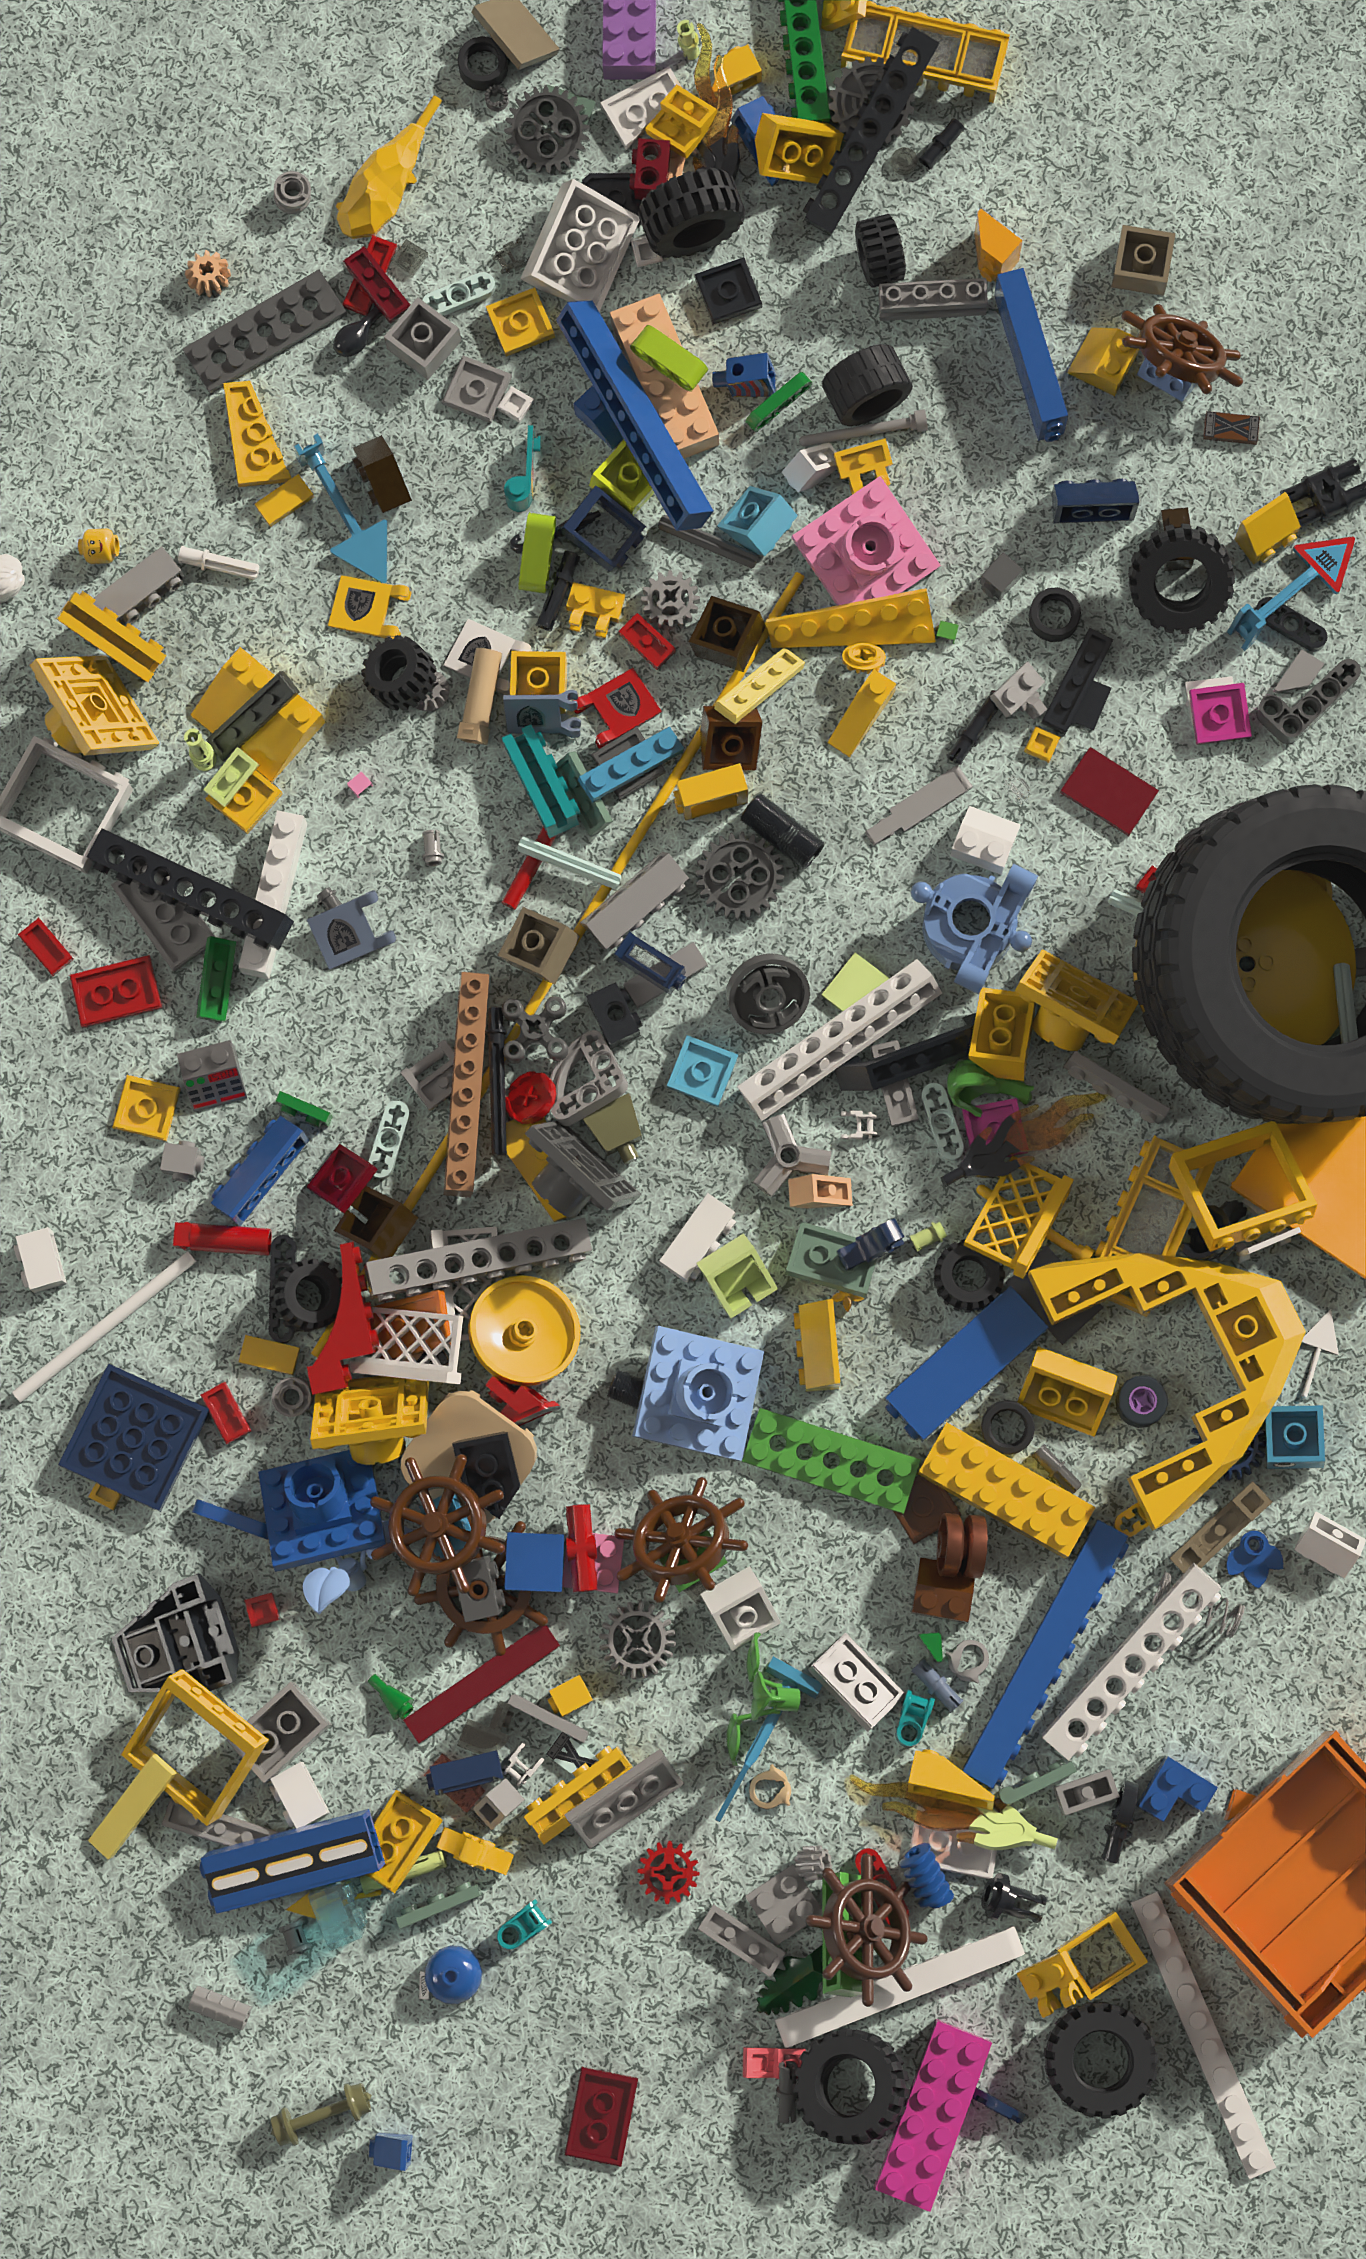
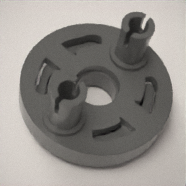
(745, 993)

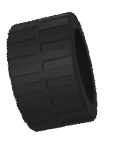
(867, 385)

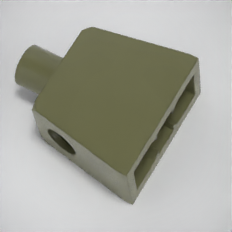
(616, 1128)

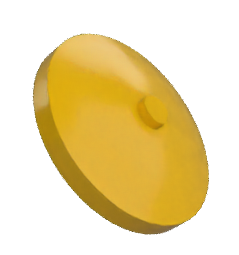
(524, 1330)

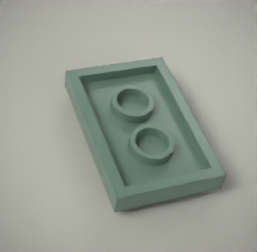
(817, 1262)

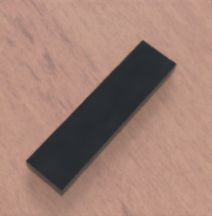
(1077, 681)

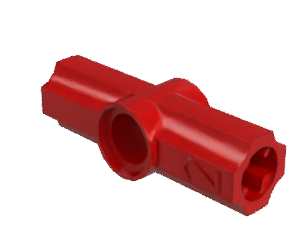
(581, 1548)

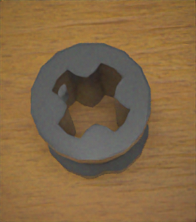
(295, 1937)

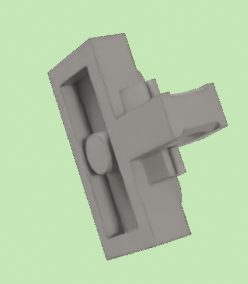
(1020, 693)

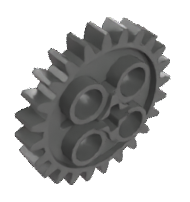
(563, 112)
(756, 893)

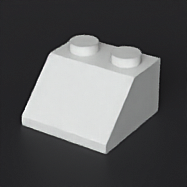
(985, 840)
(741, 1608)

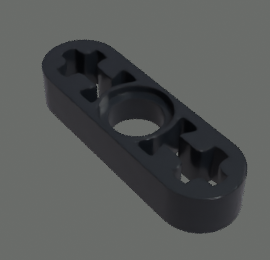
(1312, 627)

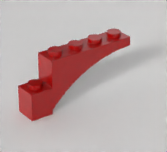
(351, 1331)

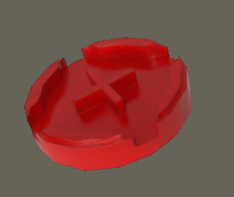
(530, 1097)

